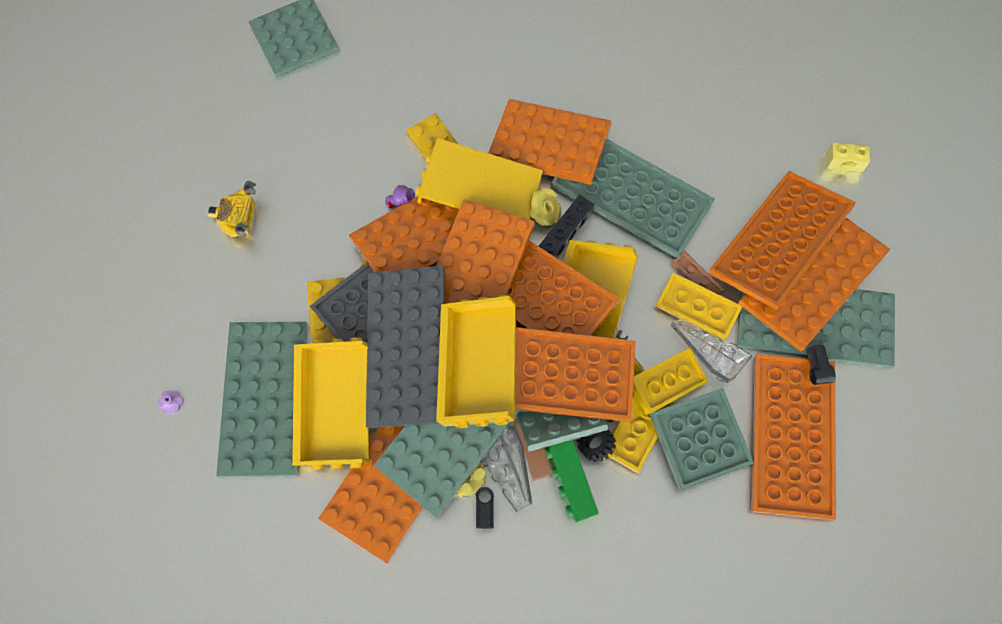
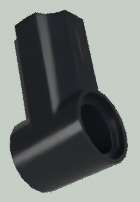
(821, 371)
(484, 510)

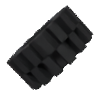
(600, 451)

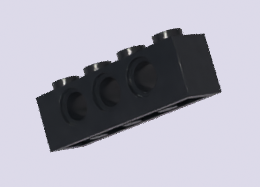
(567, 226)

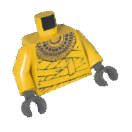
(236, 211)

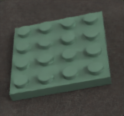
(293, 36)
(549, 429)
(701, 439)

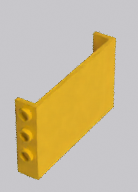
(477, 176)
(608, 267)
(477, 362)
(330, 404)

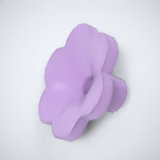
(170, 401)

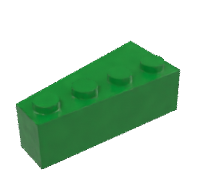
(572, 480)

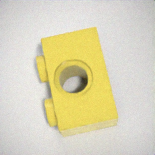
(847, 157)

